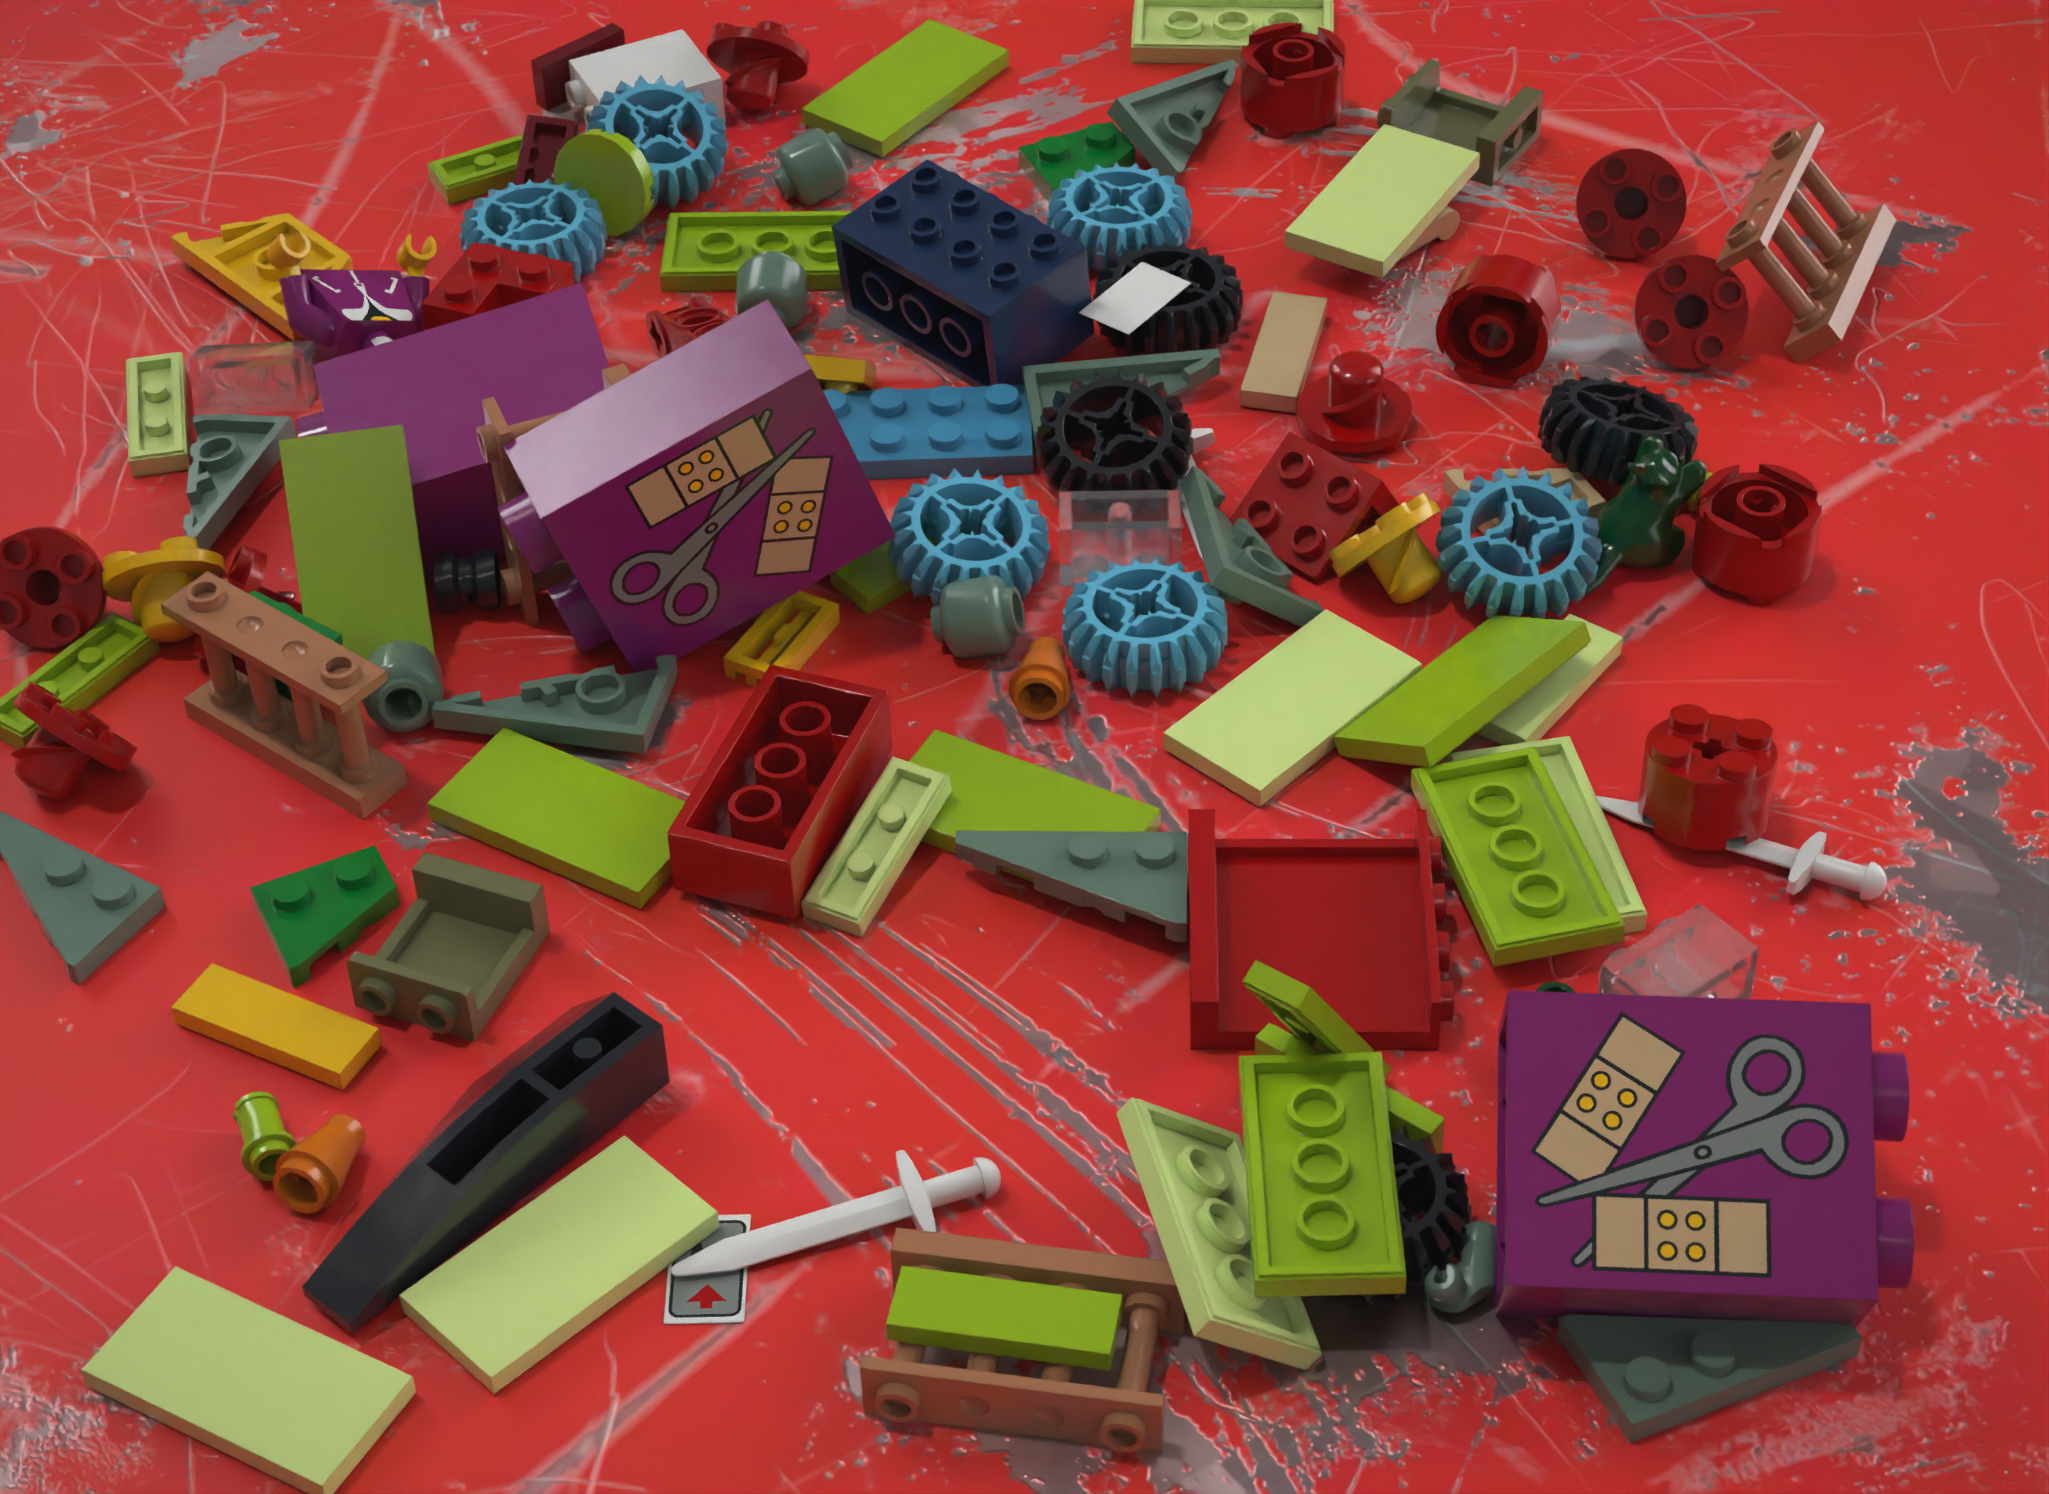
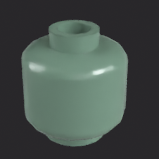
(812, 166)
(774, 278)
(978, 617)
(411, 687)

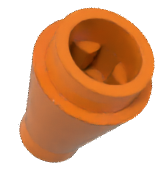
(1041, 681)
(317, 1167)

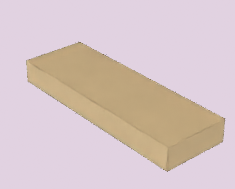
(1283, 352)

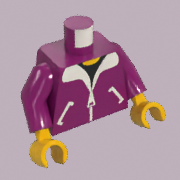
(352, 307)

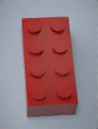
(780, 791)

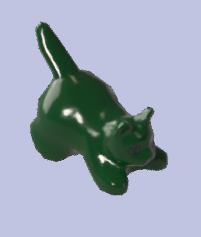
(1638, 522)

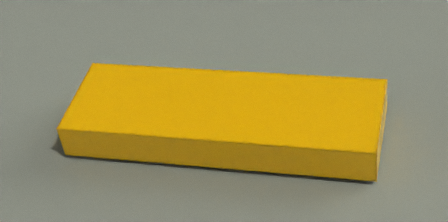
(277, 1026)

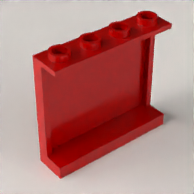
(1328, 913)

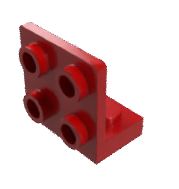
(1311, 504)

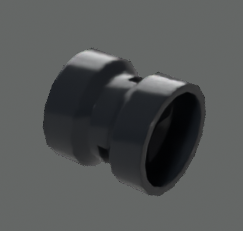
(467, 580)

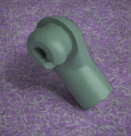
(1470, 1279)

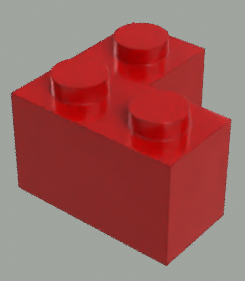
(491, 279)

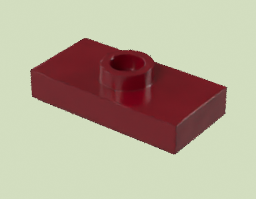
(553, 71)
(540, 146)

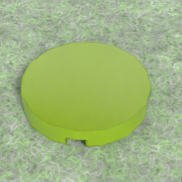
(611, 173)

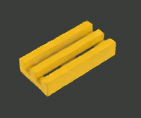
(792, 642)

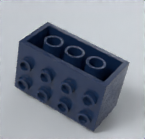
(963, 277)

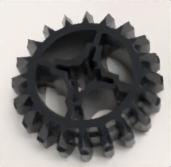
(1194, 318)
(1603, 423)
(1102, 425)
(1431, 1185)

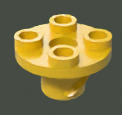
(1394, 551)
(154, 577)

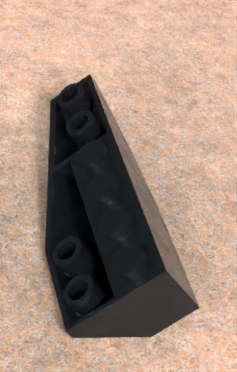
(495, 1150)

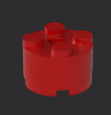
(1292, 79)
(1499, 319)
(1756, 531)
(1707, 778)

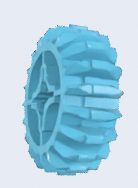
(655, 122)
(1120, 211)
(540, 221)
(968, 526)
(1500, 571)
(1144, 627)

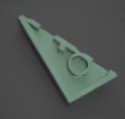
(1172, 116)
(1177, 370)
(228, 466)
(1239, 558)
(572, 709)
(1094, 869)
(78, 898)
(1677, 1369)

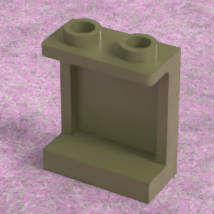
(1465, 121)
(453, 948)

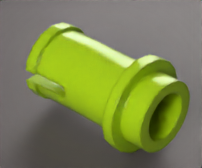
(261, 1133)

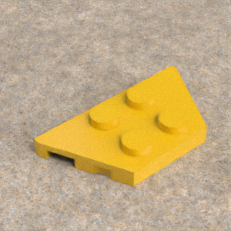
(241, 264)

